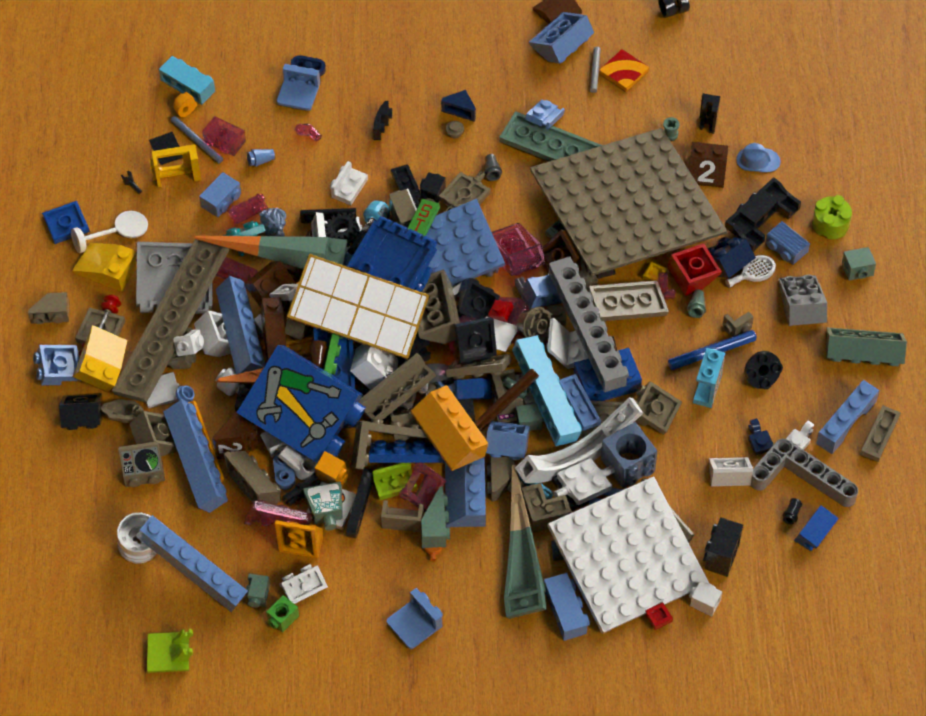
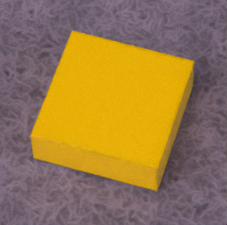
(652, 272)

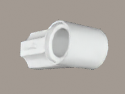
(297, 462)

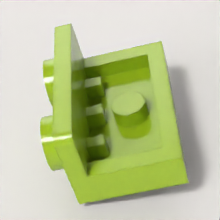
(391, 479)

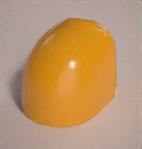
(184, 104)

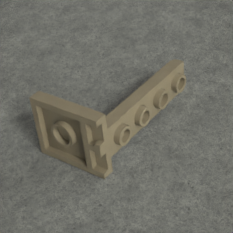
(363, 439)

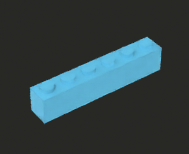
(547, 391)

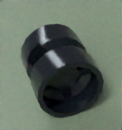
(670, 7)

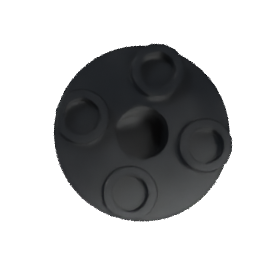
(763, 369)

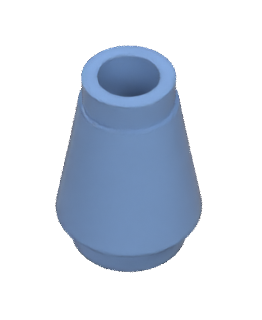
(260, 156)

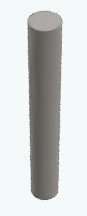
(595, 69)

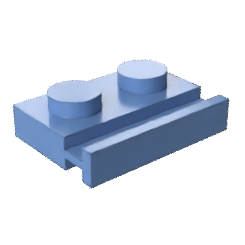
(544, 114)

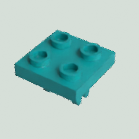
(250, 229)

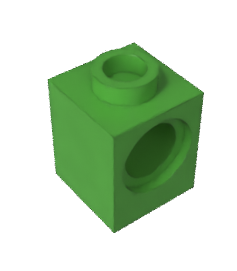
(284, 606)

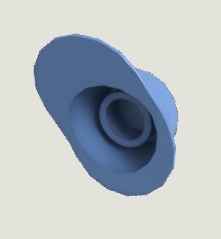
(757, 158)

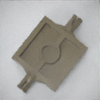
(464, 189)

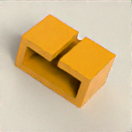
(331, 469)

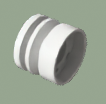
(127, 539)

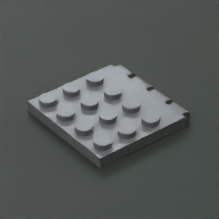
(155, 270)

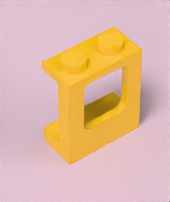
(189, 165)

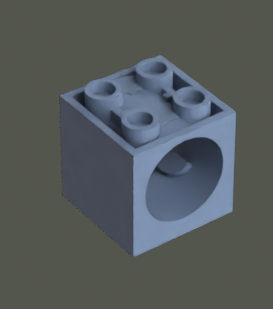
(634, 441)

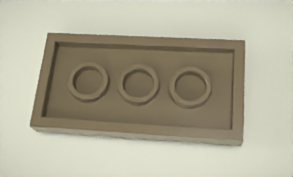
(629, 300)

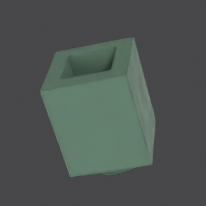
(529, 416)

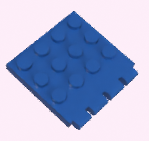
(394, 253)

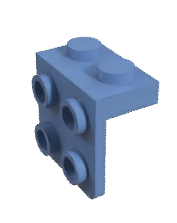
(299, 87)
(416, 620)

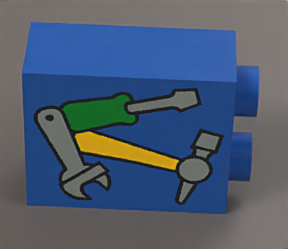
(302, 404)

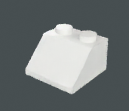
(213, 333)

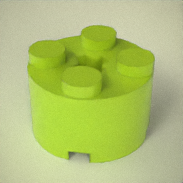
(832, 217)

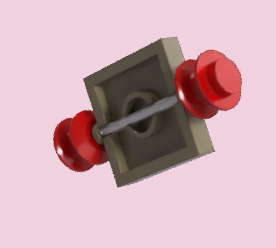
(106, 319)

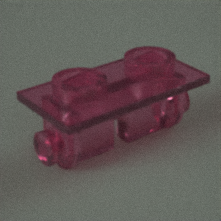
(248, 208)

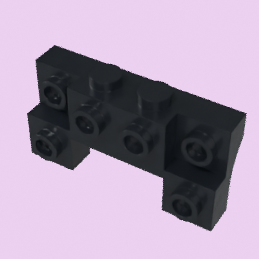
(759, 209)

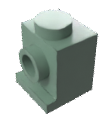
(257, 590)

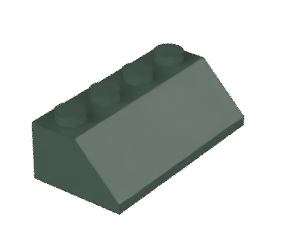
(865, 346)

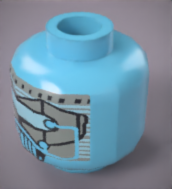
(375, 210)

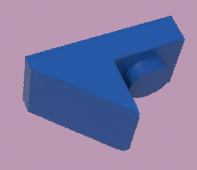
(473, 388)

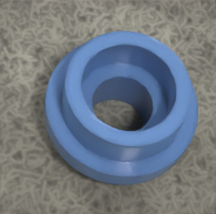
(185, 393)

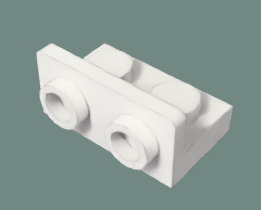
(348, 184)
(304, 584)

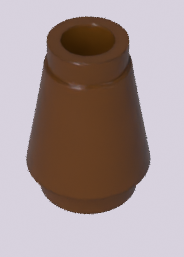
(318, 352)

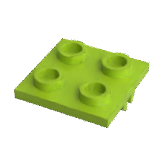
(169, 651)

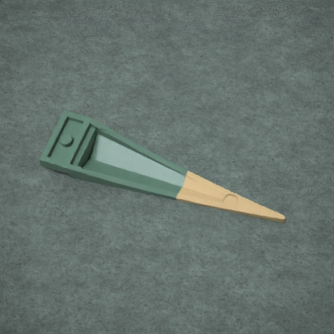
(524, 579)

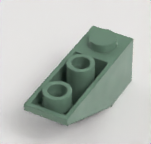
(434, 522)

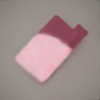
(235, 269)

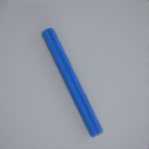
(723, 346)

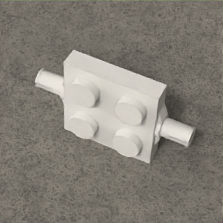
(584, 481)

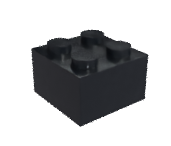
(722, 546)

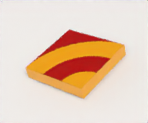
(624, 70)

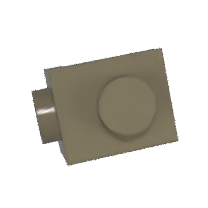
(738, 326)

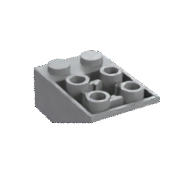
(803, 300)

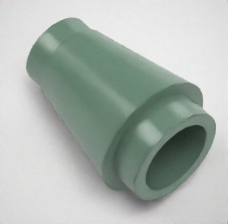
(697, 304)

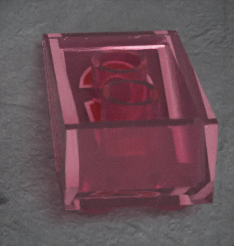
(518, 249)

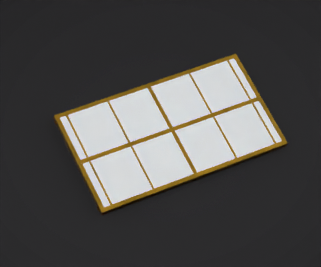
(358, 306)

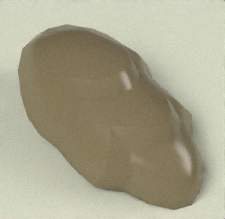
(121, 410)

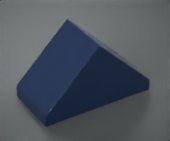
(459, 105)

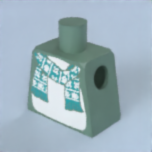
(325, 503)

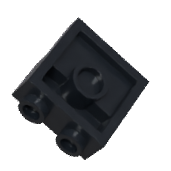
(475, 299)
(475, 340)

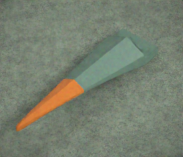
(288, 250)

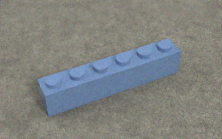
(240, 325)
(195, 456)
(191, 563)

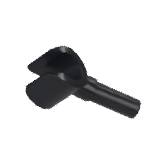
(130, 181)

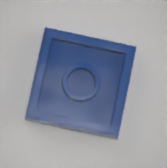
(63, 219)

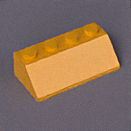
(450, 428)

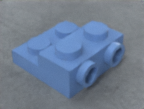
(56, 363)

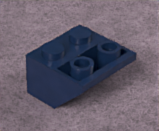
(731, 255)

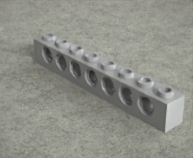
(588, 324)

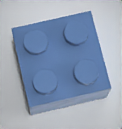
(507, 440)

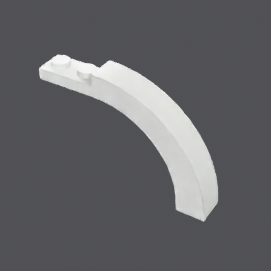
(544, 467)

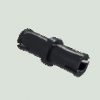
(298, 491)

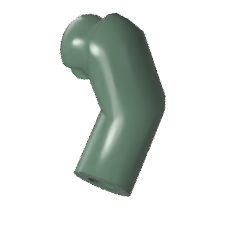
(508, 382)

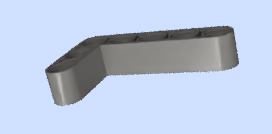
(804, 471)

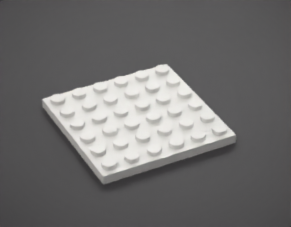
(627, 554)

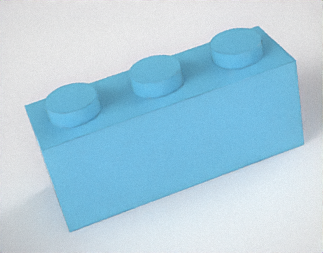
(187, 79)

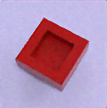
(501, 310)
(658, 616)

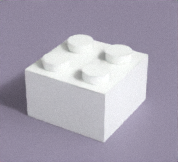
(372, 365)

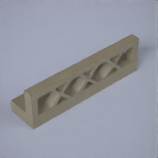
(394, 386)

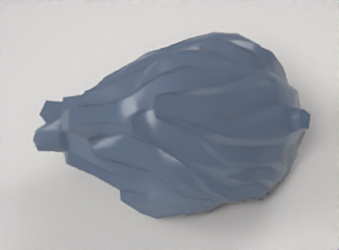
(273, 221)

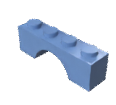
(836, 429)

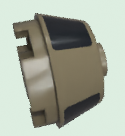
(534, 323)

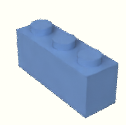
(566, 606)

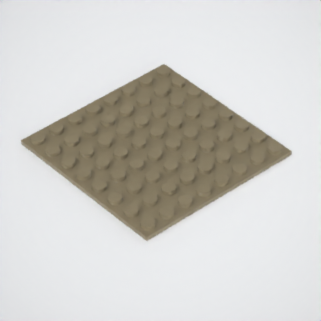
(627, 201)

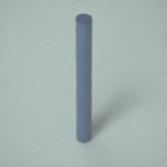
(194, 137)

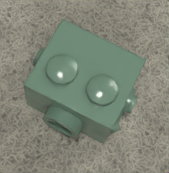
(858, 263)

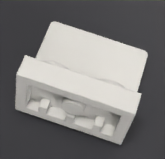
(564, 345)

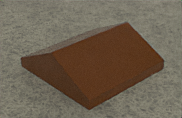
(551, 9)

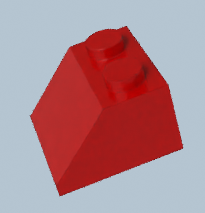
(693, 268)

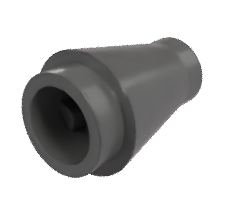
(492, 168)

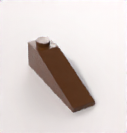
(272, 324)

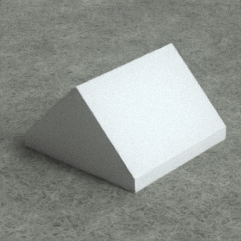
(730, 471)

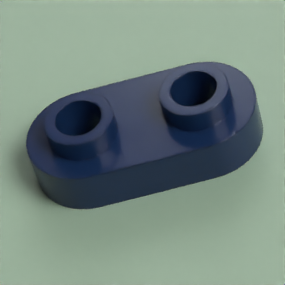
(309, 62)

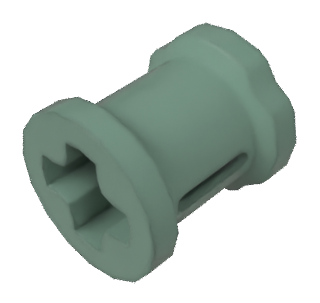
(671, 128)

